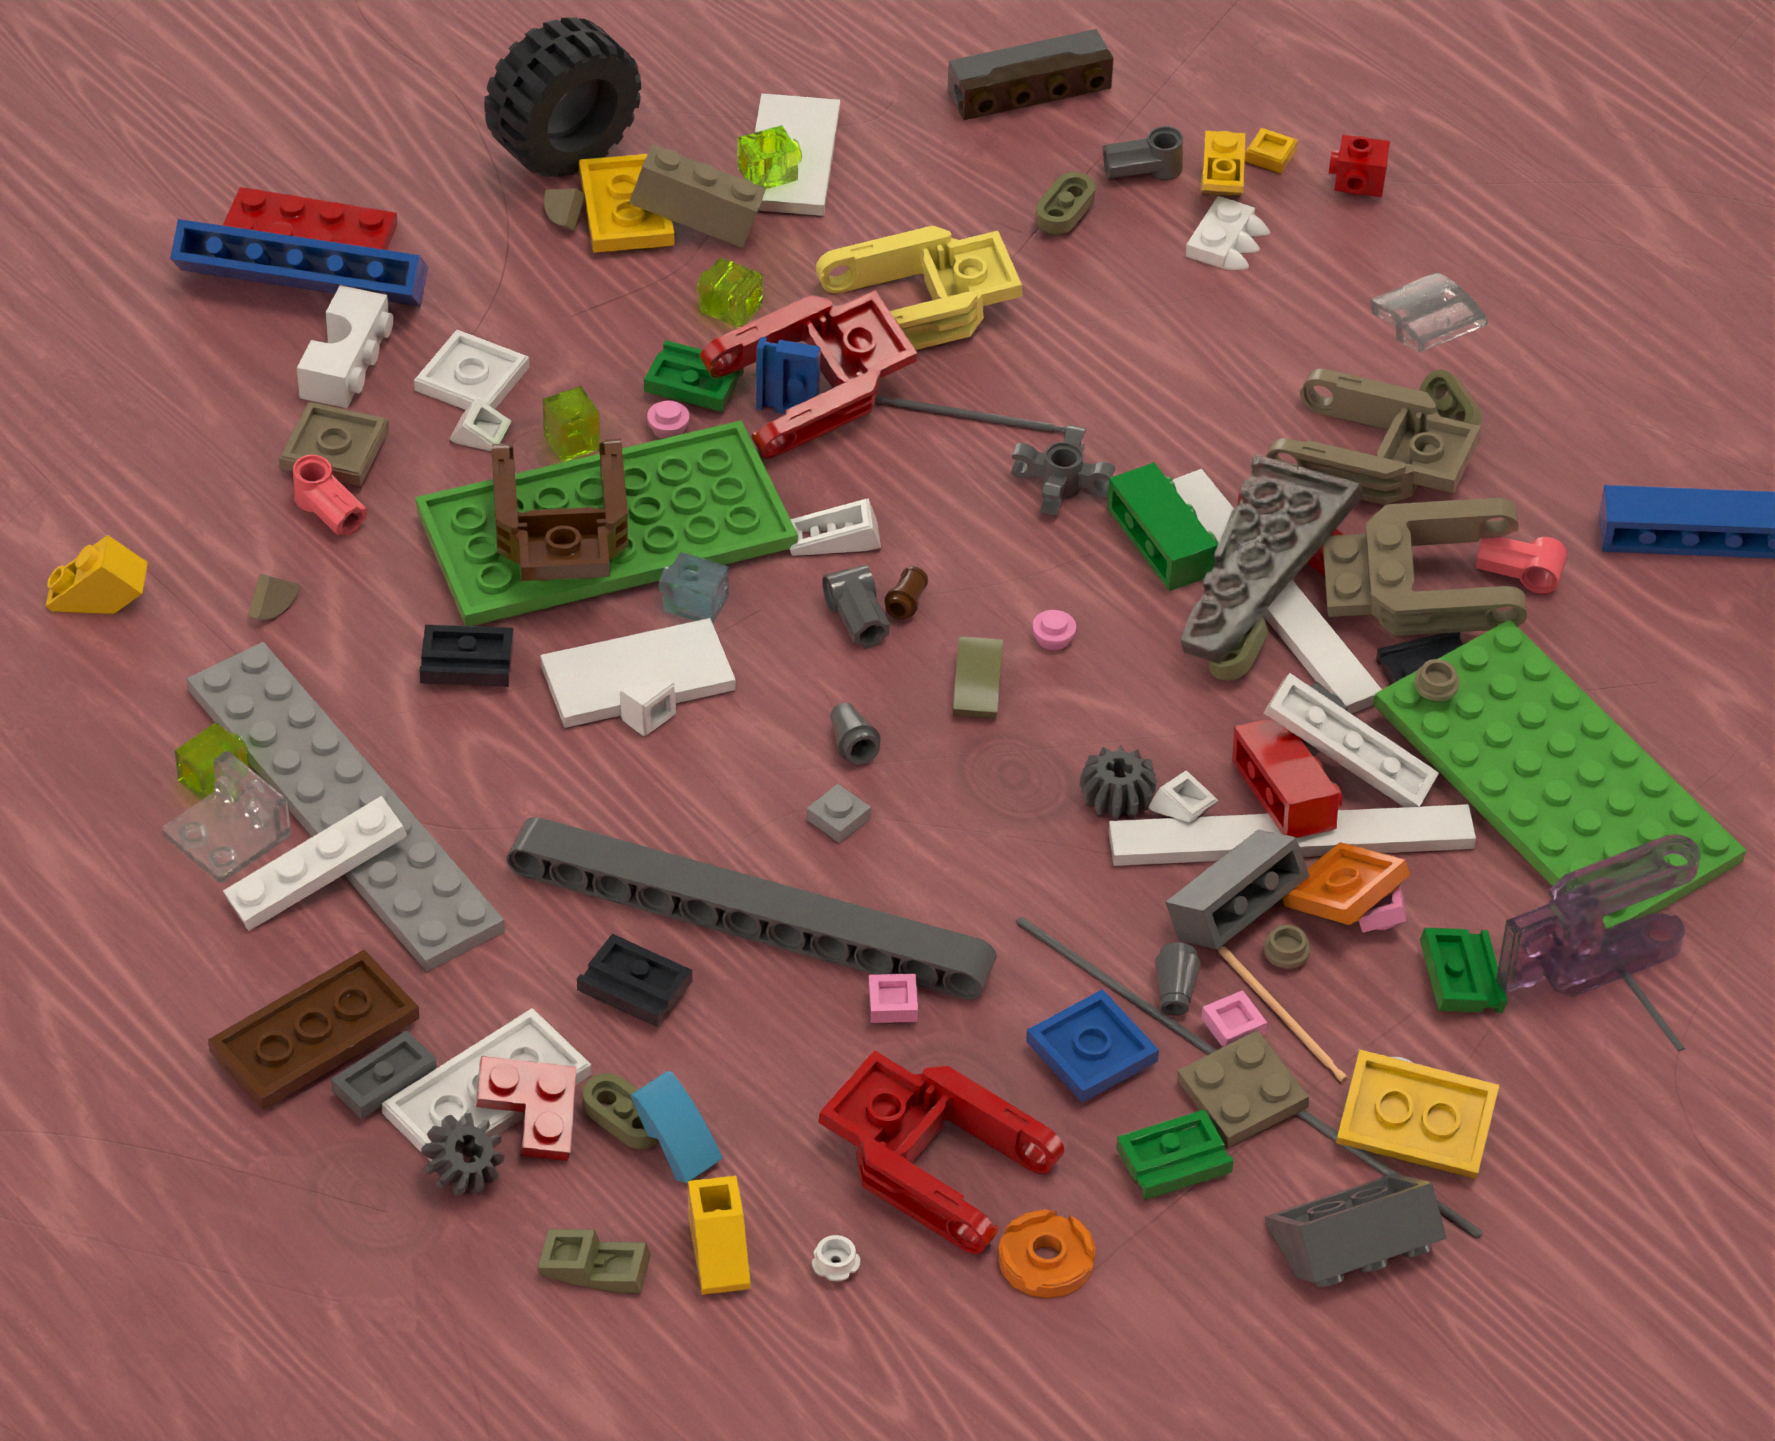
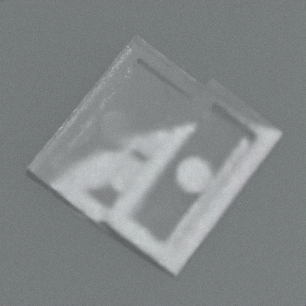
(1429, 311)

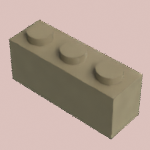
(697, 195)

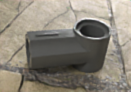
(1157, 154)
(854, 597)

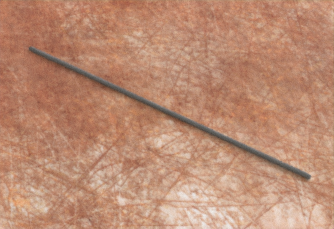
(1208, 1049)

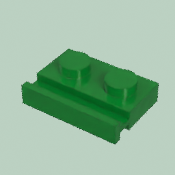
(683, 377)
(1462, 970)
(1174, 1154)

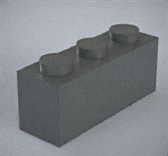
(1237, 889)

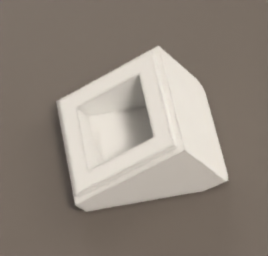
(480, 426)
(648, 705)
(1182, 798)

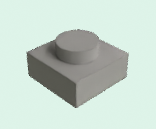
(838, 813)

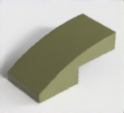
(978, 677)
(584, 1261)

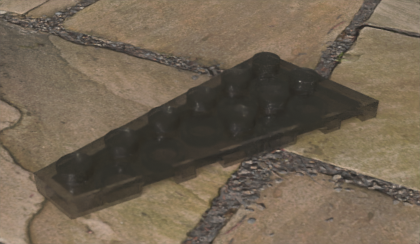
(1265, 543)

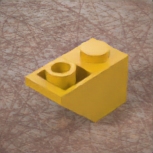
(1223, 163)
(97, 580)
(718, 1234)

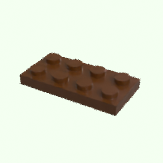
(313, 1029)

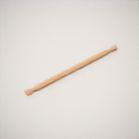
(1282, 1013)

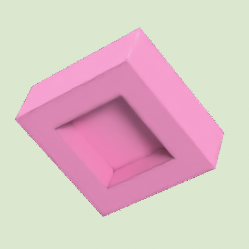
(1385, 913)
(893, 998)
(1233, 1018)

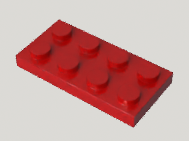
(311, 218)

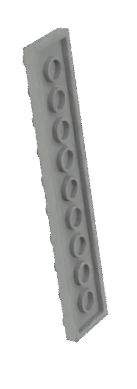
(326, 779)

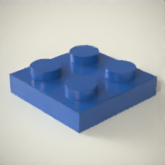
(1092, 1045)

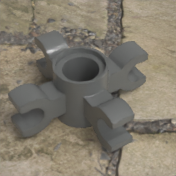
(1062, 470)

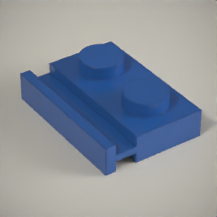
(786, 374)

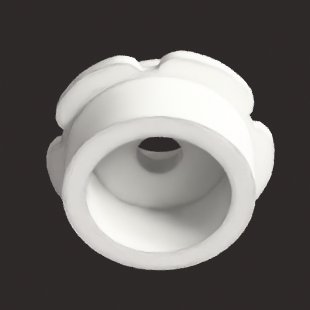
(835, 1249)

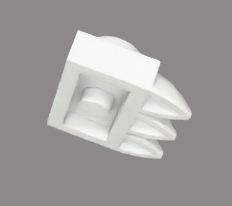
(1225, 234)

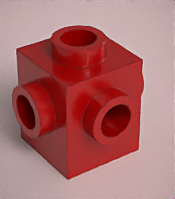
(1360, 165)

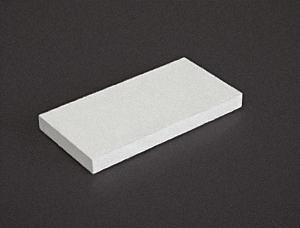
(814, 126)
(590, 677)
(453, 1085)

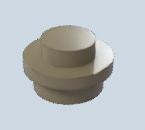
(1437, 680)
(1287, 947)

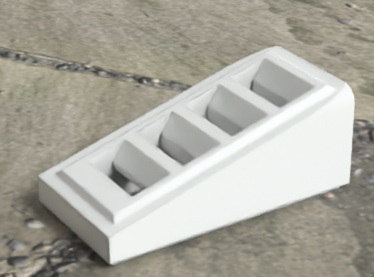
(849, 529)

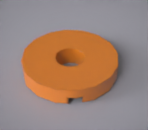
(1046, 1276)

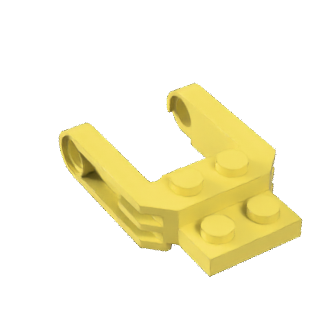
(957, 274)

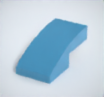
(678, 1125)

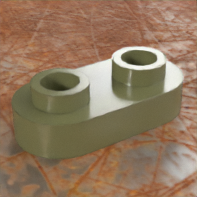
(1065, 203)
(1457, 403)
(1243, 654)
(621, 1116)

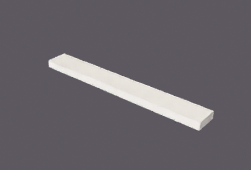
(1291, 612)
(1215, 836)

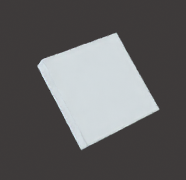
(471, 370)

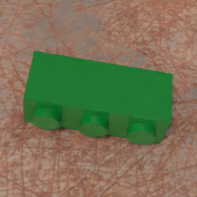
(1162, 525)

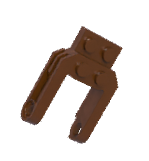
(565, 540)

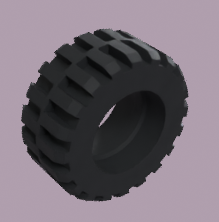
(536, 74)

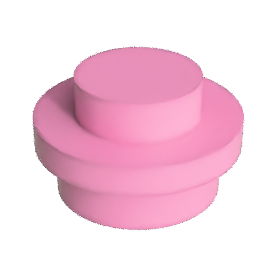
(668, 419)
(1054, 629)

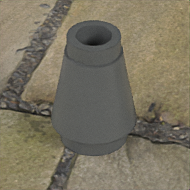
(854, 735)
(1176, 976)

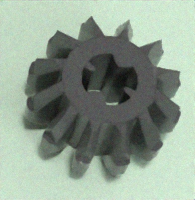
(1118, 782)
(474, 1144)

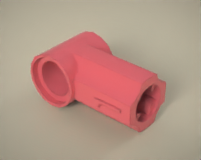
(324, 495)
(1535, 564)

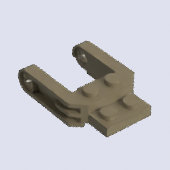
(1415, 451)
(1376, 571)

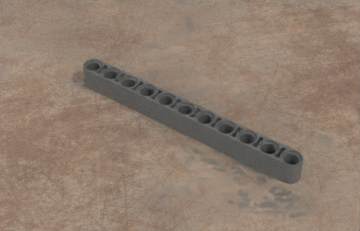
(751, 907)

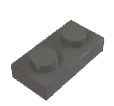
(383, 1074)

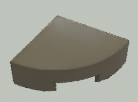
(563, 206)
(272, 597)

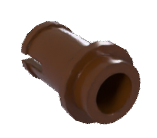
(902, 600)

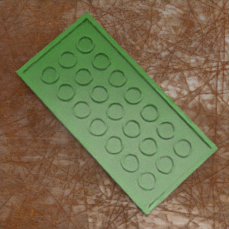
(683, 495)
(1552, 766)

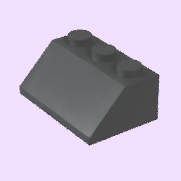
(1358, 1228)

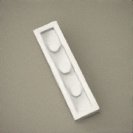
(1350, 742)
(315, 863)

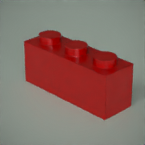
(1286, 778)

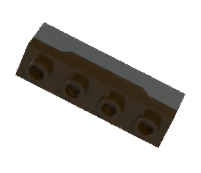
(1030, 74)

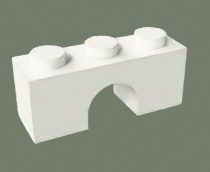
(355, 329)

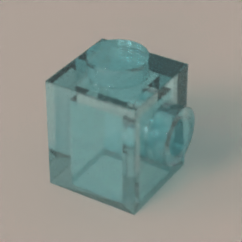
(694, 587)

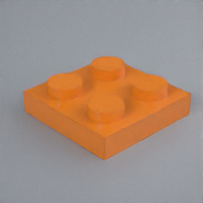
(1347, 883)

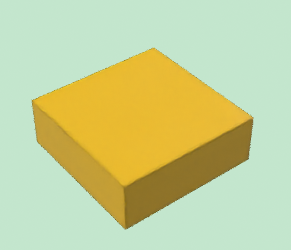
(1271, 150)

